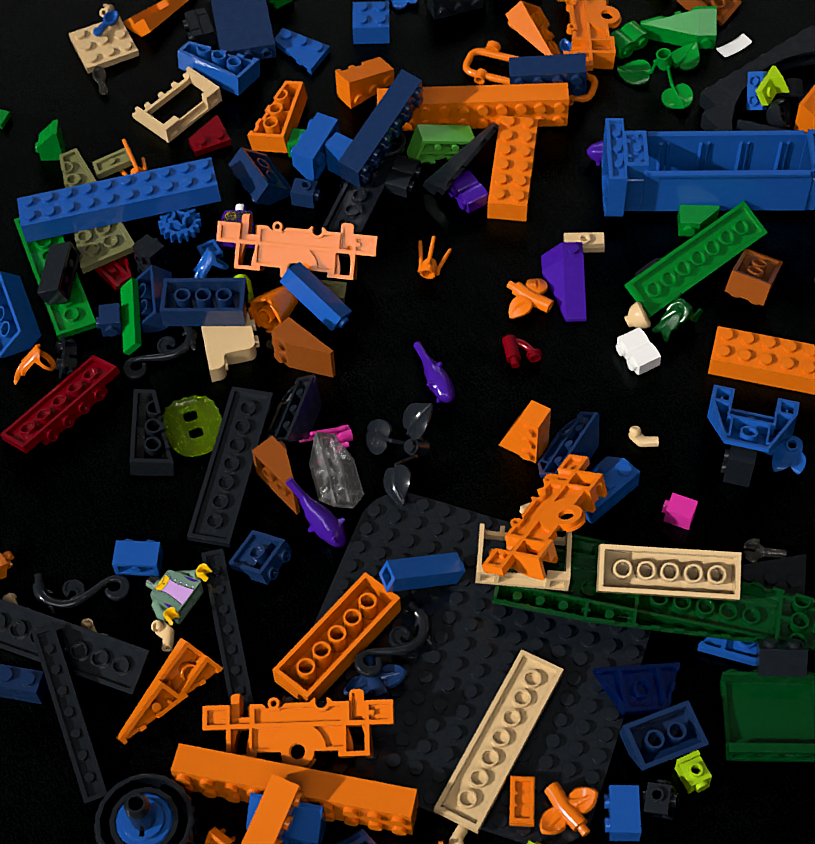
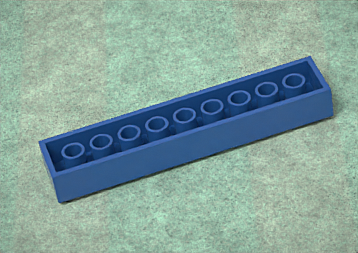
(118, 199)

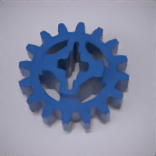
(180, 224)

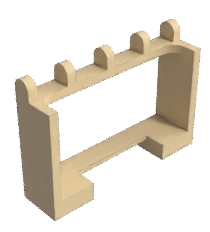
(175, 126)
(554, 579)

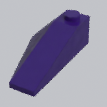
(566, 279)

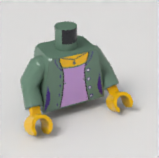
(176, 592)

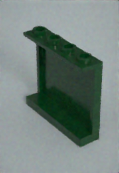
(768, 717)

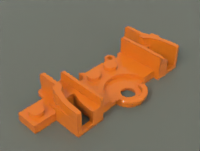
(591, 32)
(296, 245)
(533, 535)
(301, 723)

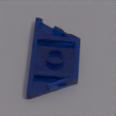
(639, 687)

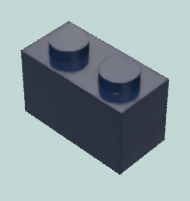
(22, 684)

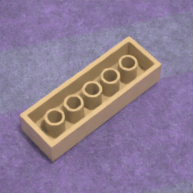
(668, 572)

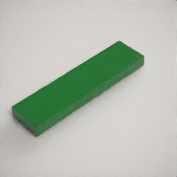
(130, 316)

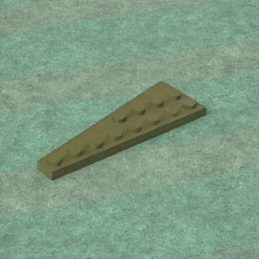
(98, 244)

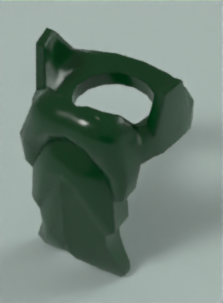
(677, 313)

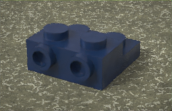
(261, 556)

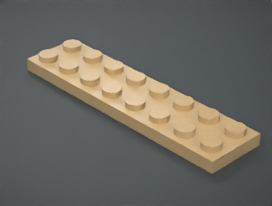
(498, 741)

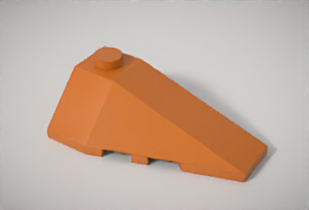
(533, 26)

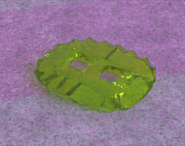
(178, 429)

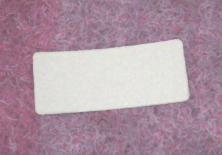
(734, 46)

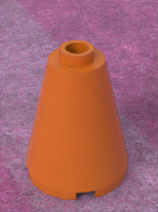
(272, 308)

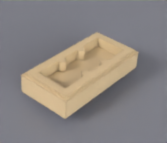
(591, 241)

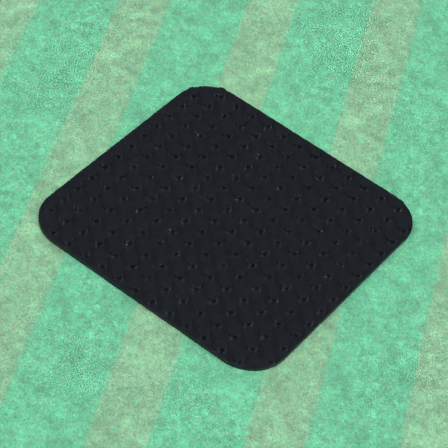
(466, 664)

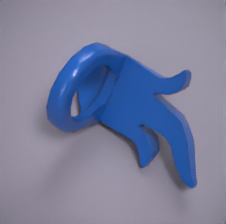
(205, 263)

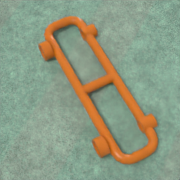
(493, 51)

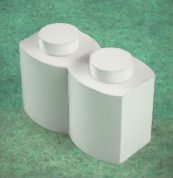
(638, 351)

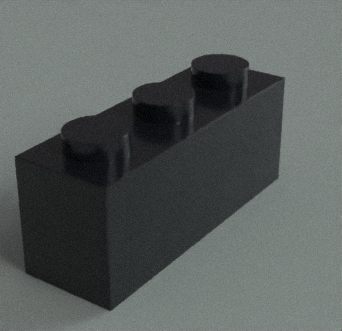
(59, 273)

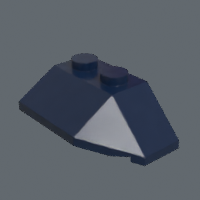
(575, 438)

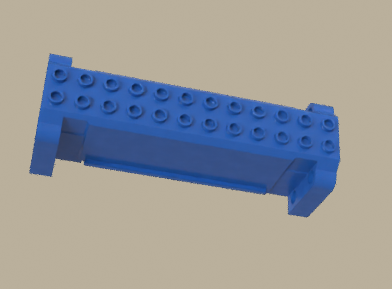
(706, 169)

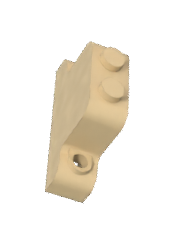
(229, 346)

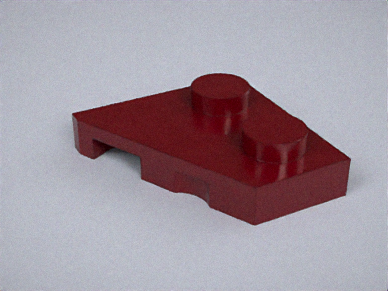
(209, 137)
(116, 272)

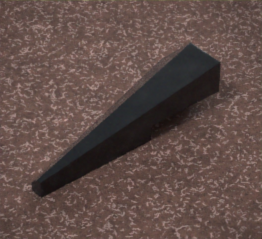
(449, 172)

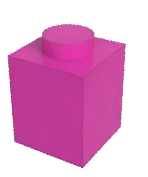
(679, 511)

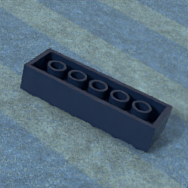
(381, 129)

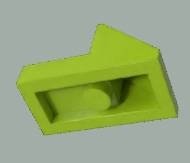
(770, 86)

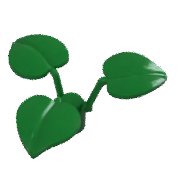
(685, 58)

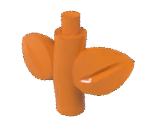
(528, 296)
(567, 809)

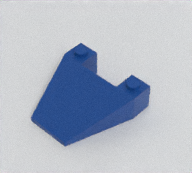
(749, 428)

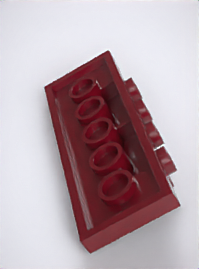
(62, 405)

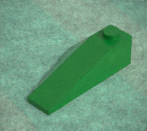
(685, 27)

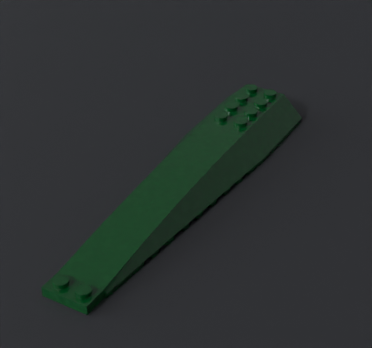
(754, 617)

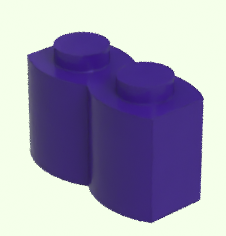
(468, 192)

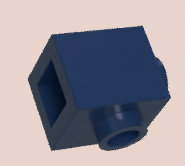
(305, 193)
(109, 320)

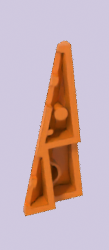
(153, 16)
(179, 675)

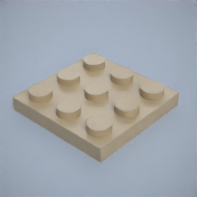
(109, 49)

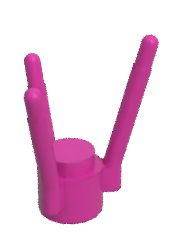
(343, 433)

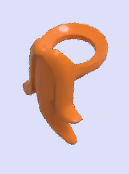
(31, 358)

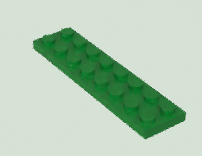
(696, 258)
(67, 317)

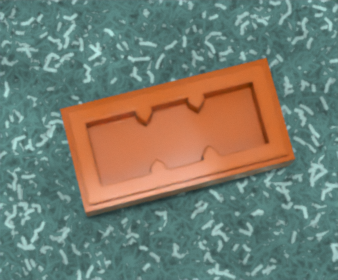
(522, 801)

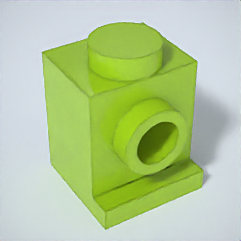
(692, 781)

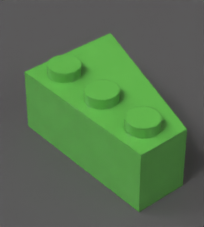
(438, 141)

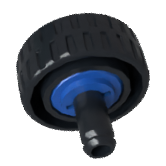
(147, 811)

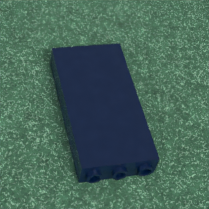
(244, 28)

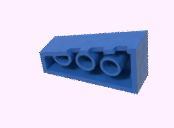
(222, 69)

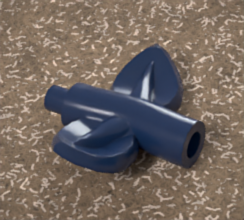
(389, 677)

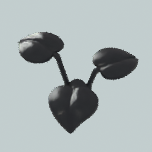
(416, 421)

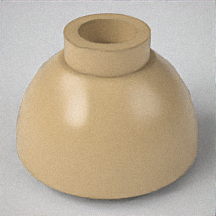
(637, 317)

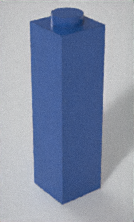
(316, 296)
(421, 572)

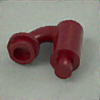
(511, 347)

